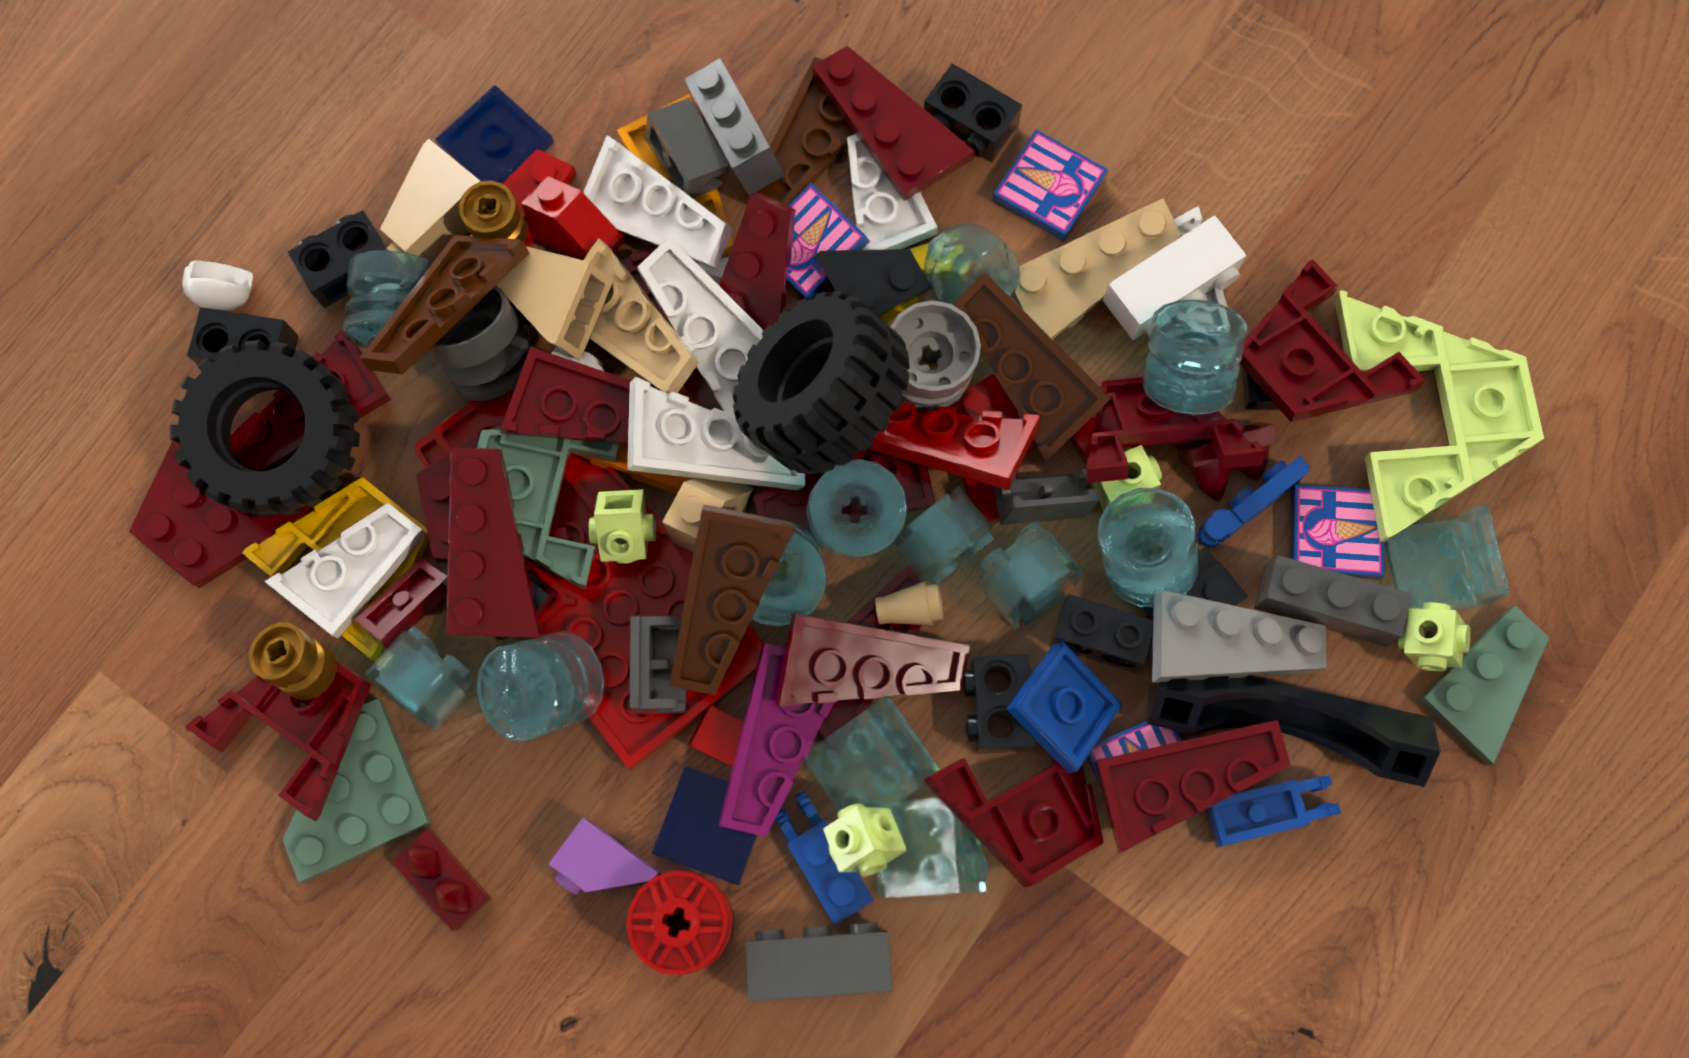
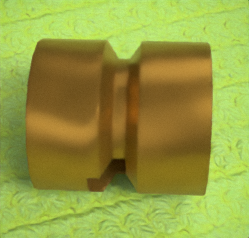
(492, 212)
(292, 661)

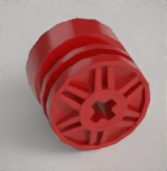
(693, 948)

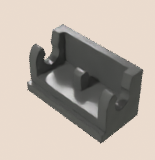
(686, 148)
(1045, 499)
(651, 664)

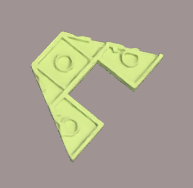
(1483, 401)

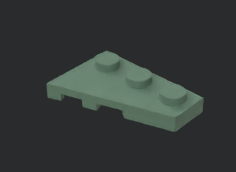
(1488, 689)

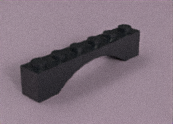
(1377, 737)

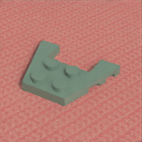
(535, 479)

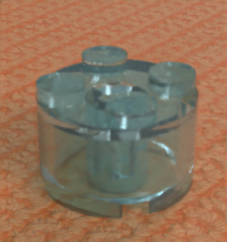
(960, 247)
(942, 536)
(1028, 575)
(420, 678)

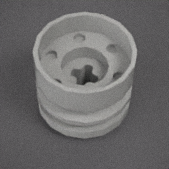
(941, 337)

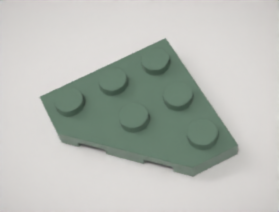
(367, 806)

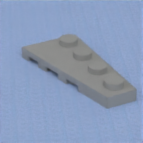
(1216, 639)

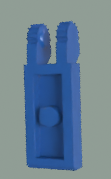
(1250, 504)
(1267, 811)
(838, 891)

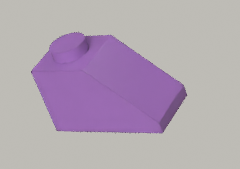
(598, 862)

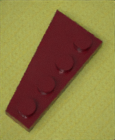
(893, 128)
(760, 259)
(485, 552)

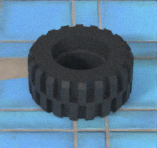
(821, 383)
(219, 394)

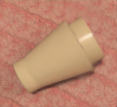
(913, 605)

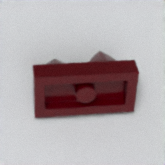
(1206, 466)
(405, 603)
(441, 880)

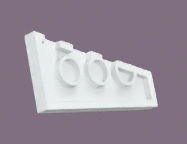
(652, 207)
(703, 317)
(694, 442)

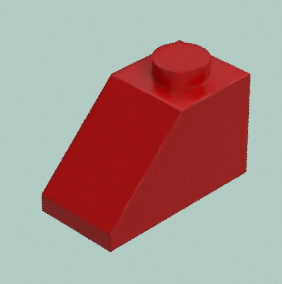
(568, 220)

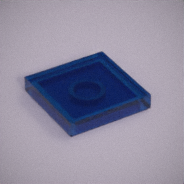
(493, 137)
(692, 830)

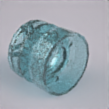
(378, 287)
(1194, 356)
(874, 491)
(1146, 526)
(798, 589)
(539, 685)

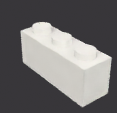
(1180, 271)

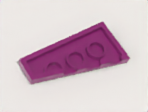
(768, 749)

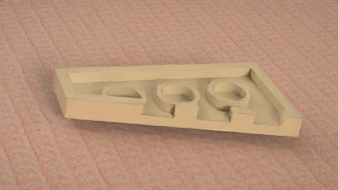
(1074, 277)
(635, 328)

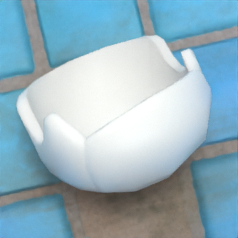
(216, 285)

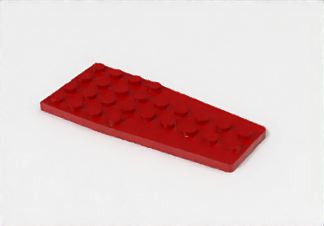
(612, 592)

